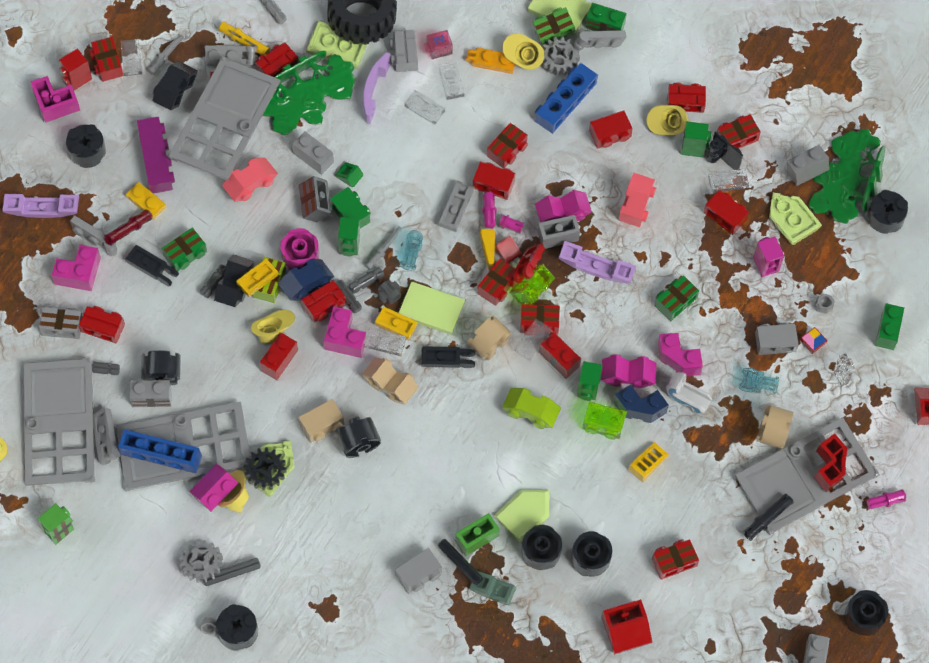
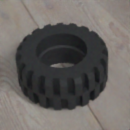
(362, 28)

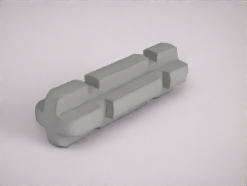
(274, 10)

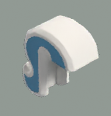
(688, 394)

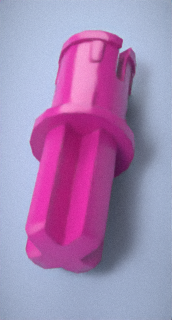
(489, 210)
(887, 499)

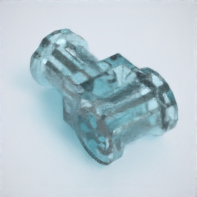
(411, 250)
(757, 381)

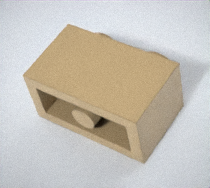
(321, 421)

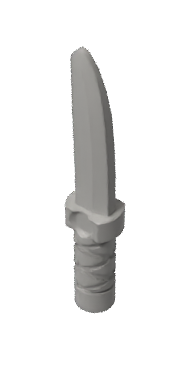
(163, 57)
(380, 251)

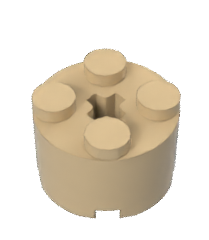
(489, 337)
(775, 426)

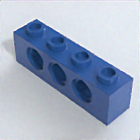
(552, 120)
(160, 451)

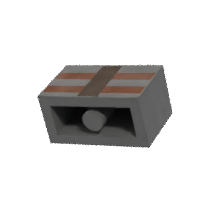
(315, 199)

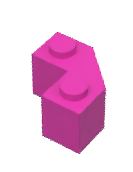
(571, 204)
(680, 360)
(619, 371)

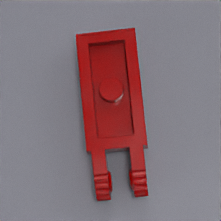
(528, 263)

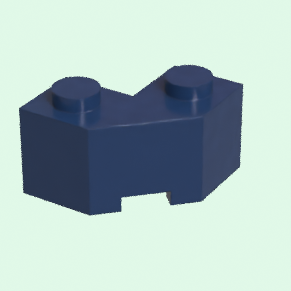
(299, 282)
(645, 409)

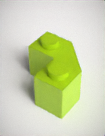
(540, 411)

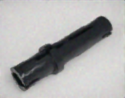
(767, 517)

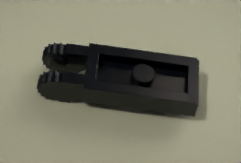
(150, 264)
(446, 357)

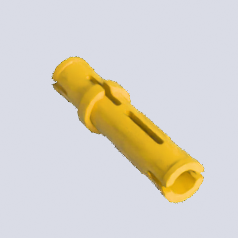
(227, 28)

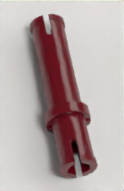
(133, 224)

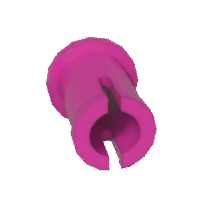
(512, 224)

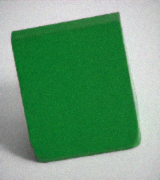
(349, 174)

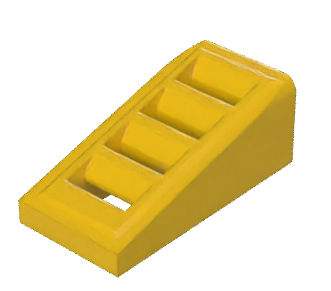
(487, 239)
(638, 472)

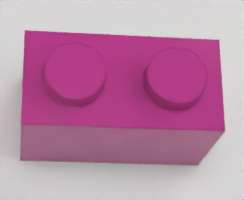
(768, 256)
(213, 487)

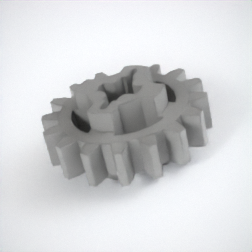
(560, 55)
(202, 559)

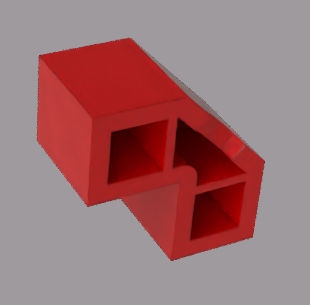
(834, 455)

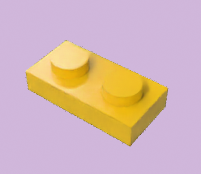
(145, 199)
(257, 277)
(396, 323)

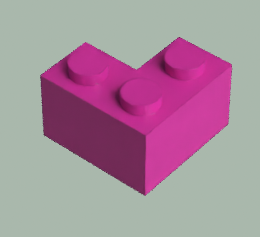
(54, 103)
(80, 273)
(341, 337)

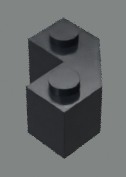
(173, 84)
(227, 289)

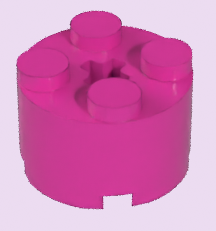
(299, 240)

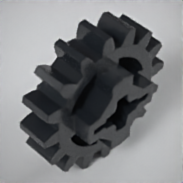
(263, 461)

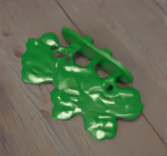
(306, 98)
(845, 176)

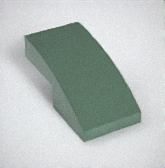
(494, 589)

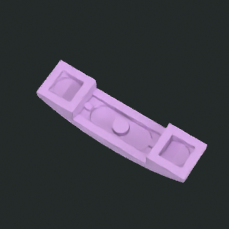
(379, 69)
(40, 207)
(596, 265)

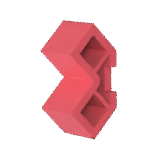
(244, 182)
(636, 200)

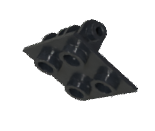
(723, 149)

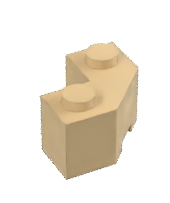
(383, 376)

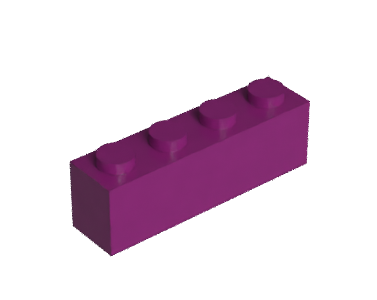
(154, 154)

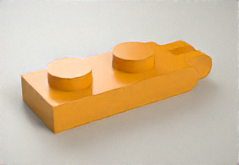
(490, 60)

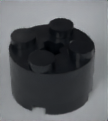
(85, 145)
(888, 202)
(161, 366)
(358, 436)
(598, 546)
(541, 558)
(875, 608)
(237, 616)

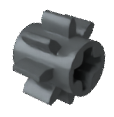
(389, 292)

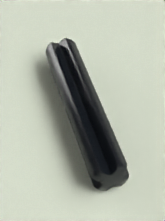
(460, 561)

